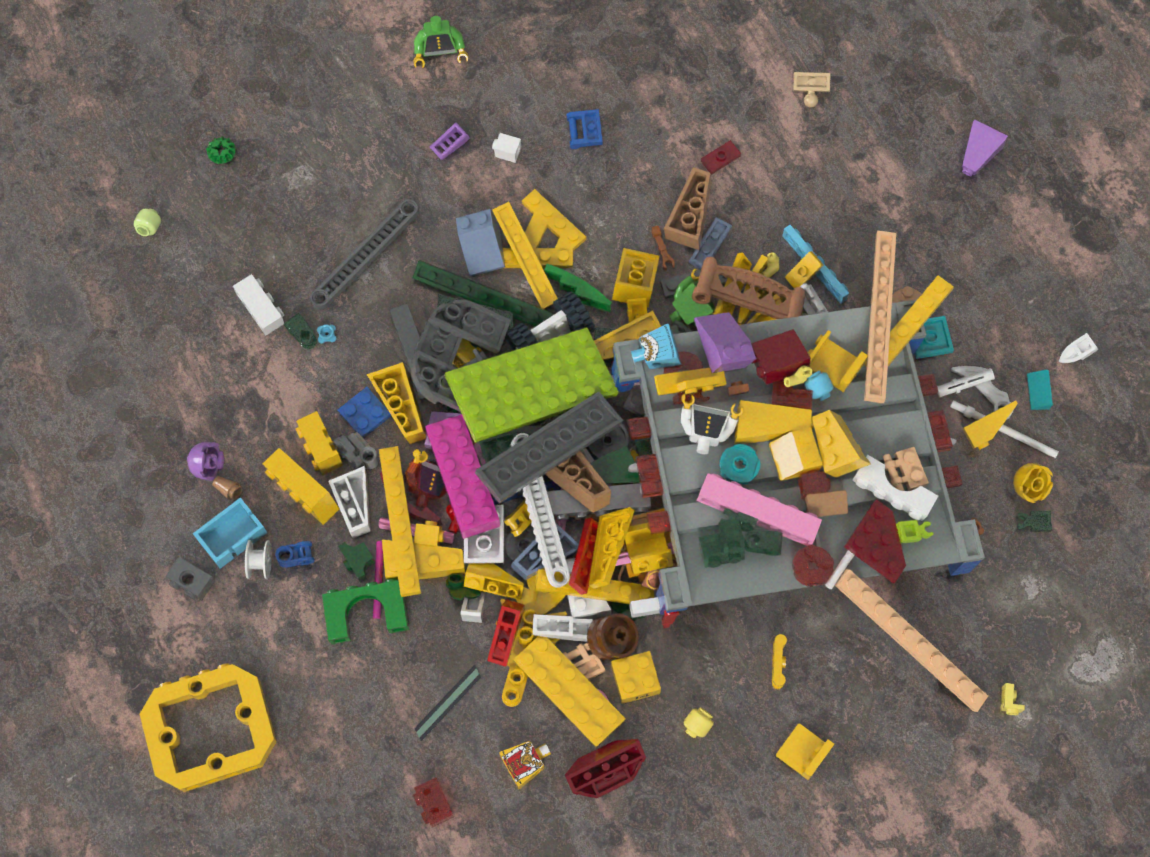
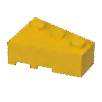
(318, 443)
(836, 445)

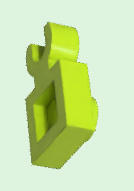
(911, 532)

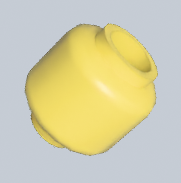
(698, 722)

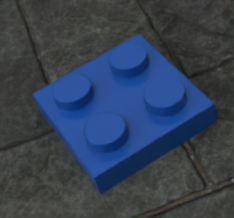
(364, 412)

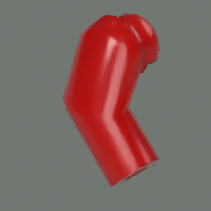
(453, 527)

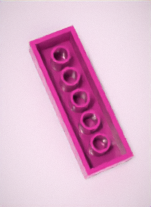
(457, 466)

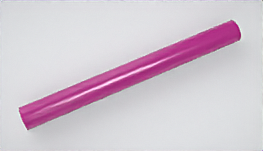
(378, 577)

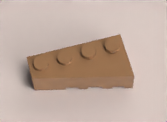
(689, 213)
(581, 482)

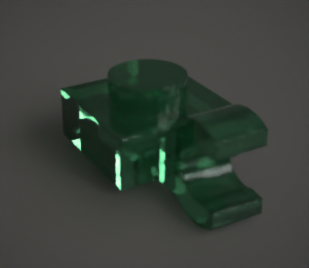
(746, 521)

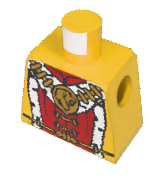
(524, 761)

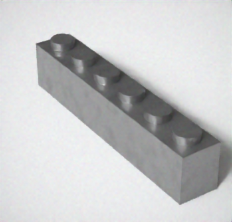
(622, 497)

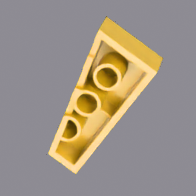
(399, 397)
(301, 486)
(430, 560)

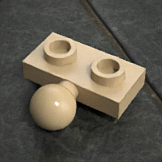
(811, 83)

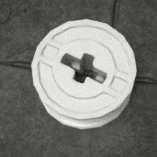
(258, 559)

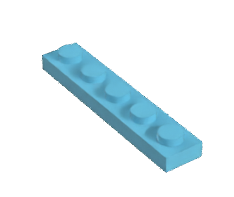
(825, 275)

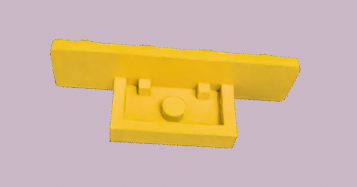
(689, 381)

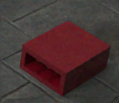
(779, 356)

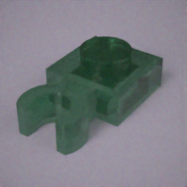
(1038, 521)

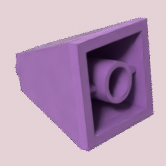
(981, 147)

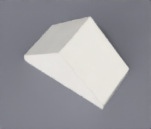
(473, 609)

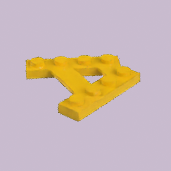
(545, 217)

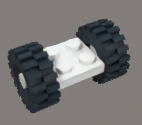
(568, 318)

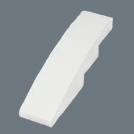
(561, 627)

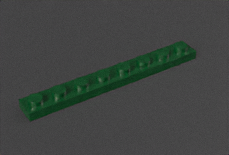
(480, 293)

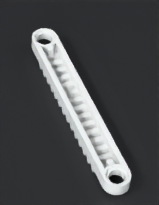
(544, 527)

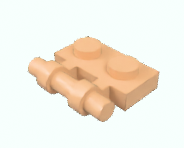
(910, 467)
(590, 665)

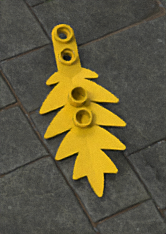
(535, 603)

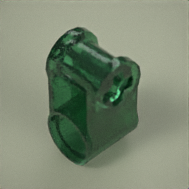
(300, 330)
(766, 542)

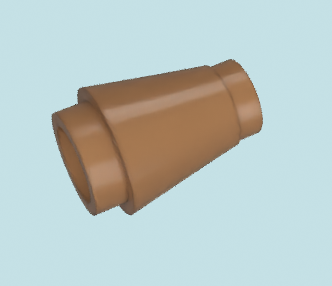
(227, 487)

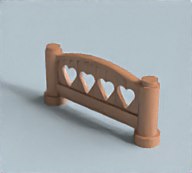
(710, 286)

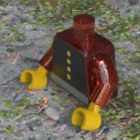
(424, 479)

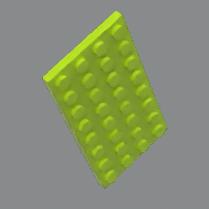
(529, 384)

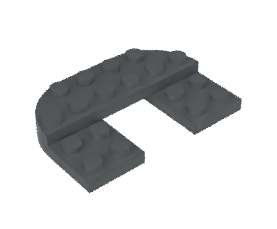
(441, 342)

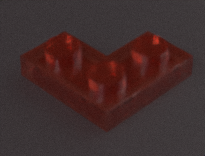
(791, 397)

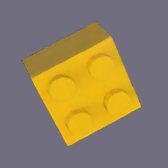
(635, 677)

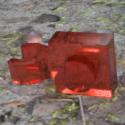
(697, 396)

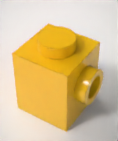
(428, 534)

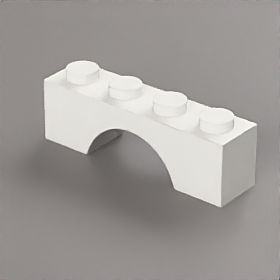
(915, 502)

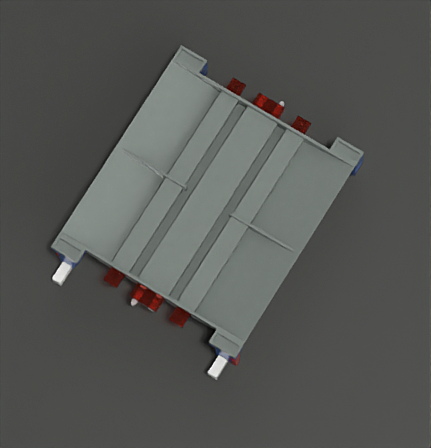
(879, 429)

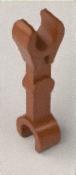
(656, 233)

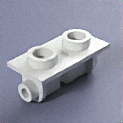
(812, 302)

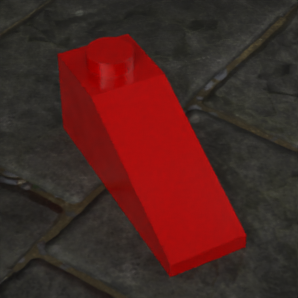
(505, 632)

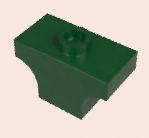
(357, 559)

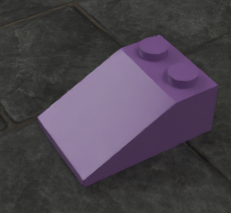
(724, 342)

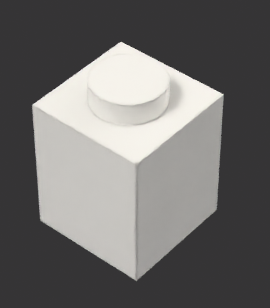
(507, 147)

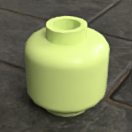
(147, 222)

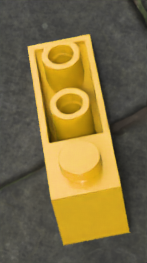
(493, 579)

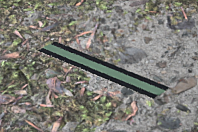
(447, 703)

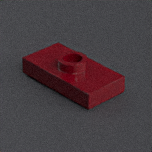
(720, 157)

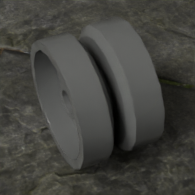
(618, 438)

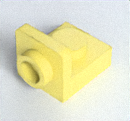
(1008, 696)

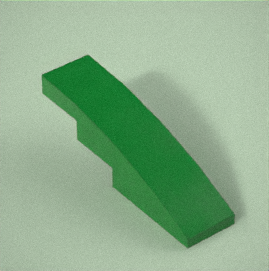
(584, 291)

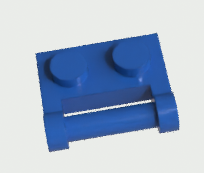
(590, 125)

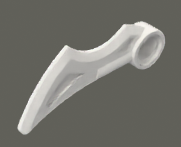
(994, 395)

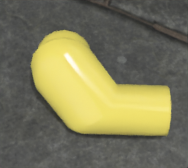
(773, 265)
(799, 377)

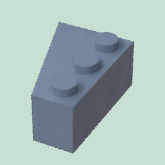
(530, 561)

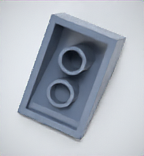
(481, 242)

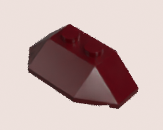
(606, 768)

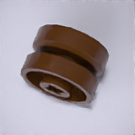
(612, 636)

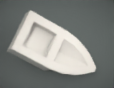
(1078, 350)

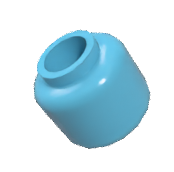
(820, 384)

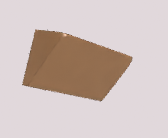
(827, 503)

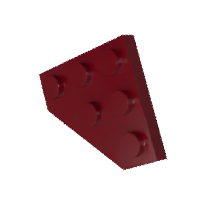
(878, 542)

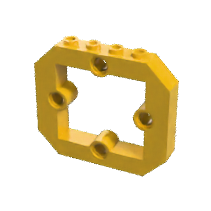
(170, 693)

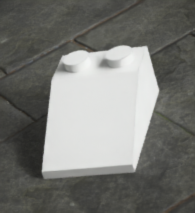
(486, 546)

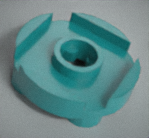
(730, 471)

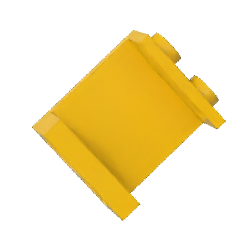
(835, 361)
(646, 550)

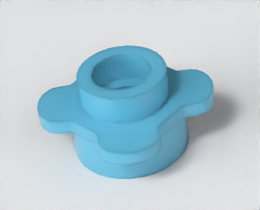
(326, 329)

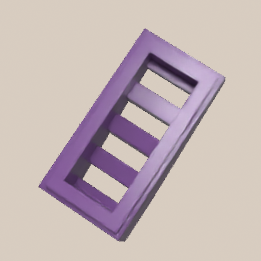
(453, 146)

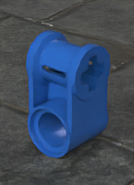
(296, 554)

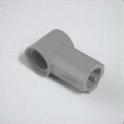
(364, 450)

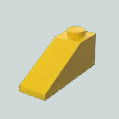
(986, 428)

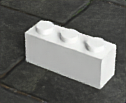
(259, 304)

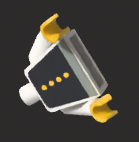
(706, 424)

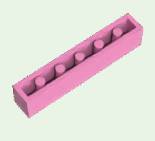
(770, 512)

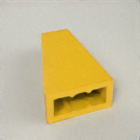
(769, 422)

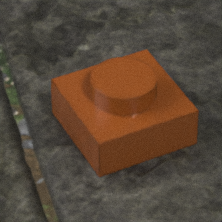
(737, 388)

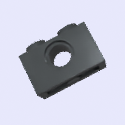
(181, 571)

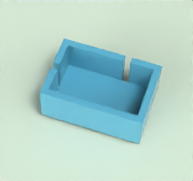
(229, 532)

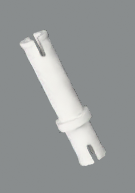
(986, 375)

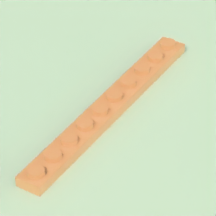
(880, 317)
(911, 640)

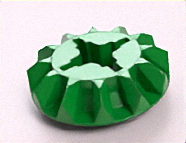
(226, 154)

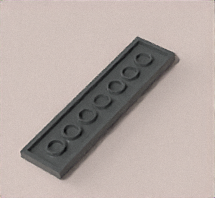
(548, 447)

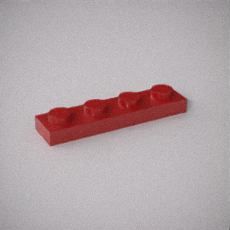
(583, 561)

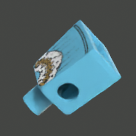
(658, 349)

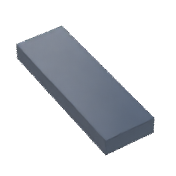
(711, 242)

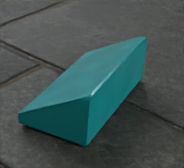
(1039, 390)

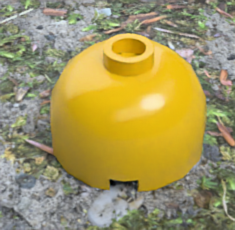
(1033, 482)

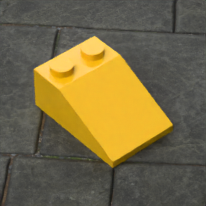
(635, 276)

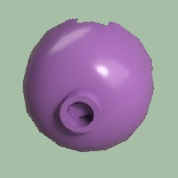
(205, 460)

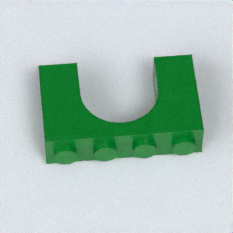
(339, 603)

